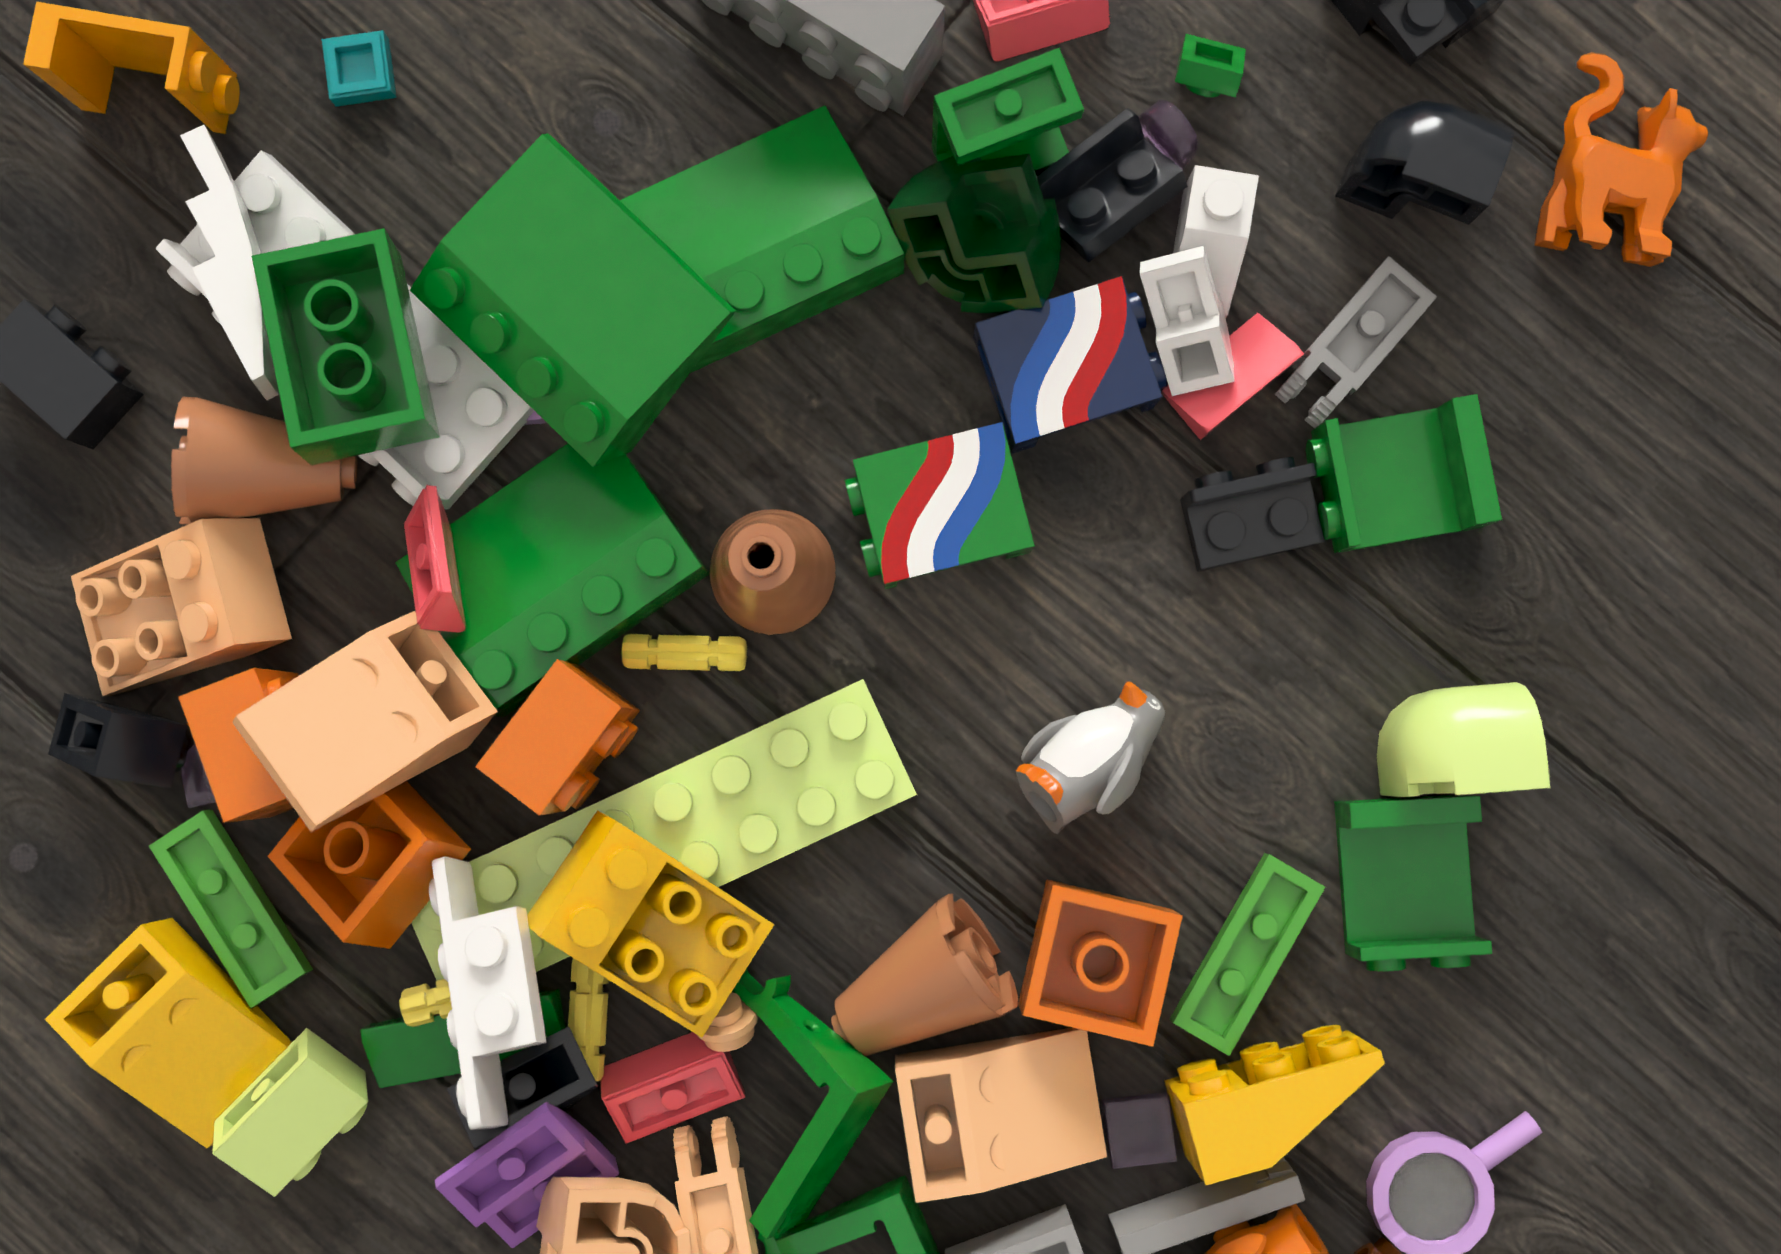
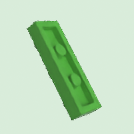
(231, 908)
(1247, 954)

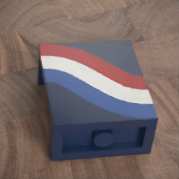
(1069, 362)

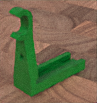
(853, 1096)
(889, 1203)

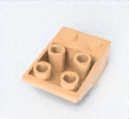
(181, 604)
(366, 720)
(998, 1112)

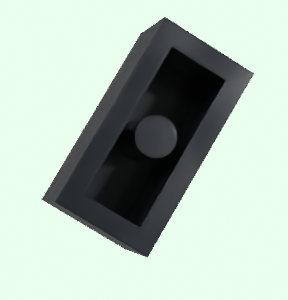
(61, 376)

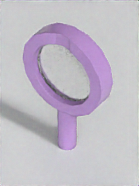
(1437, 1192)

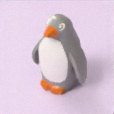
(1090, 758)

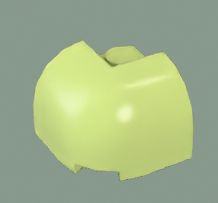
(1463, 742)

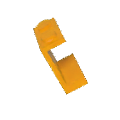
(81, 48)

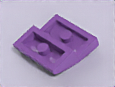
(510, 1173)

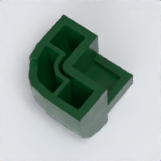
(980, 233)

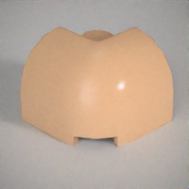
(609, 1218)

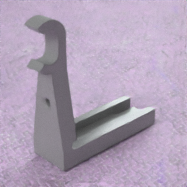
(1204, 1209)

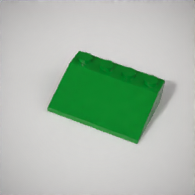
(775, 228)
(572, 301)
(560, 570)

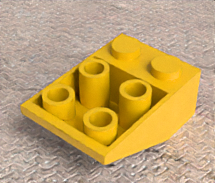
(648, 923)
(169, 1028)
(1263, 1105)

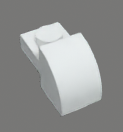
(1188, 321)

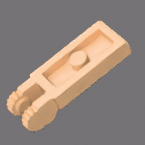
(717, 1203)

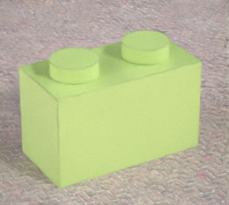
(291, 1113)

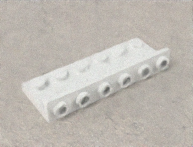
(470, 401)

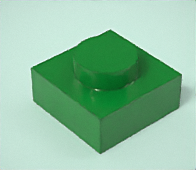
(1210, 67)

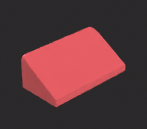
(1030, 25)
(1258, 358)
(433, 565)
(668, 1086)

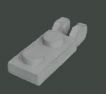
(1360, 336)

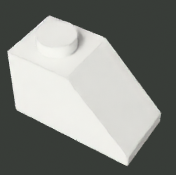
(1218, 215)

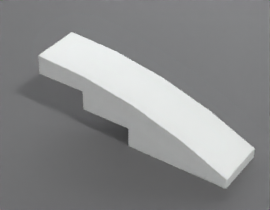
(230, 275)

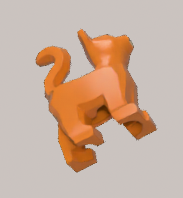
(1612, 178)

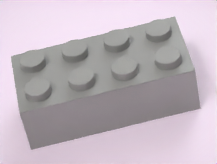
(872, 44)

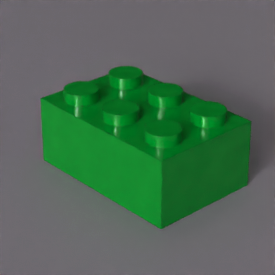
(345, 347)

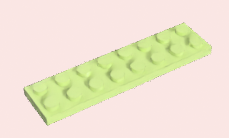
(719, 809)

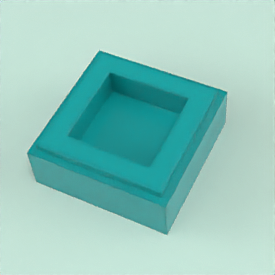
(359, 68)

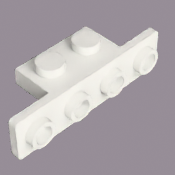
(490, 989)

